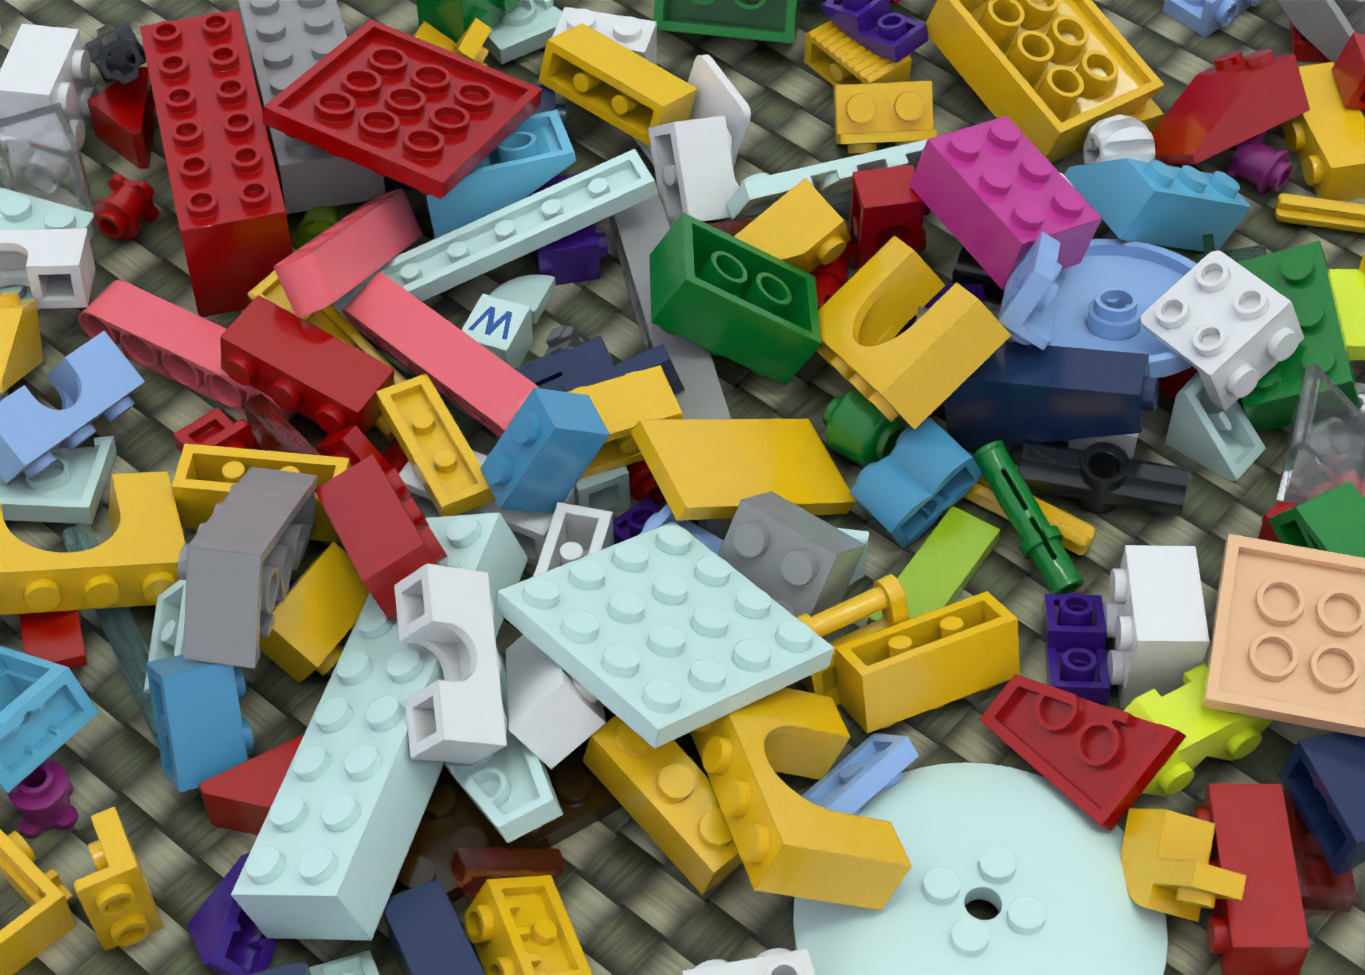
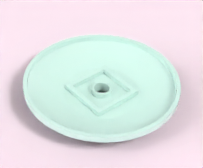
(1001, 841)

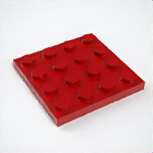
(403, 108)

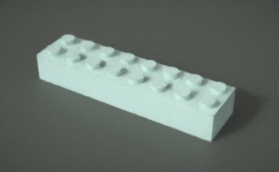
(352, 788)

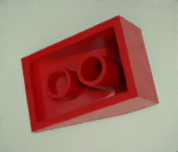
(1230, 106)

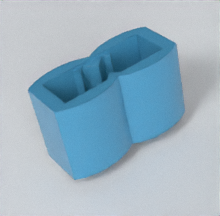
(915, 482)

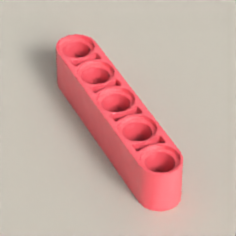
(348, 252)
(167, 342)
(433, 345)

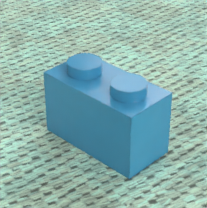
(544, 451)
(198, 719)

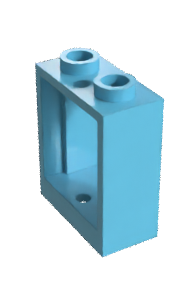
(53, 709)

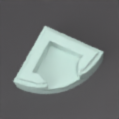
(529, 291)

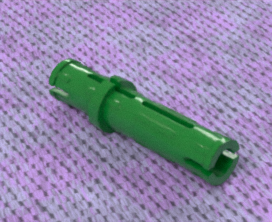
(1038, 538)

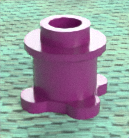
(1260, 165)
(44, 800)

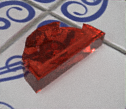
(475, 865)

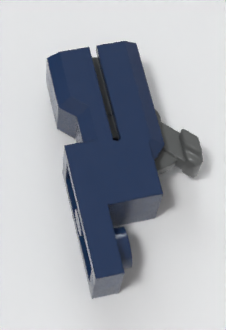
(573, 365)

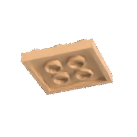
(1289, 636)

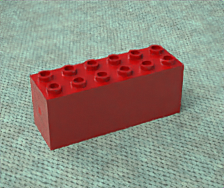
(217, 157)

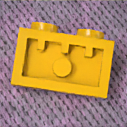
(882, 114)
(118, 893)
(524, 929)

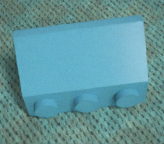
(1161, 201)

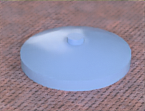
(1109, 293)

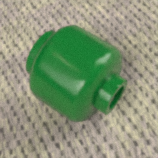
(860, 429)

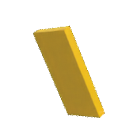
(716, 463)

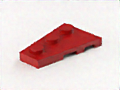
(1081, 747)

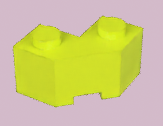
(1207, 730)

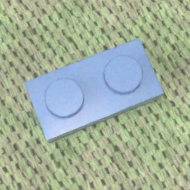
(863, 773)

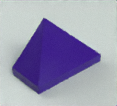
(227, 935)

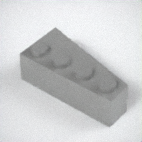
(245, 564)

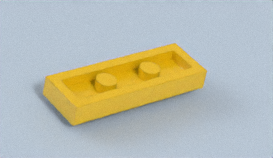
(434, 446)

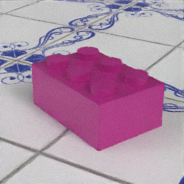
(1000, 197)

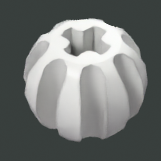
(1118, 139)

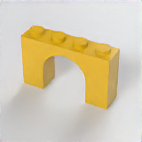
(928, 360)
(121, 572)
(779, 835)

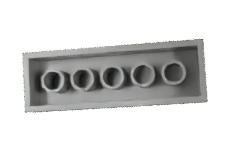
(283, 44)

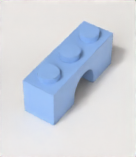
(90, 383)

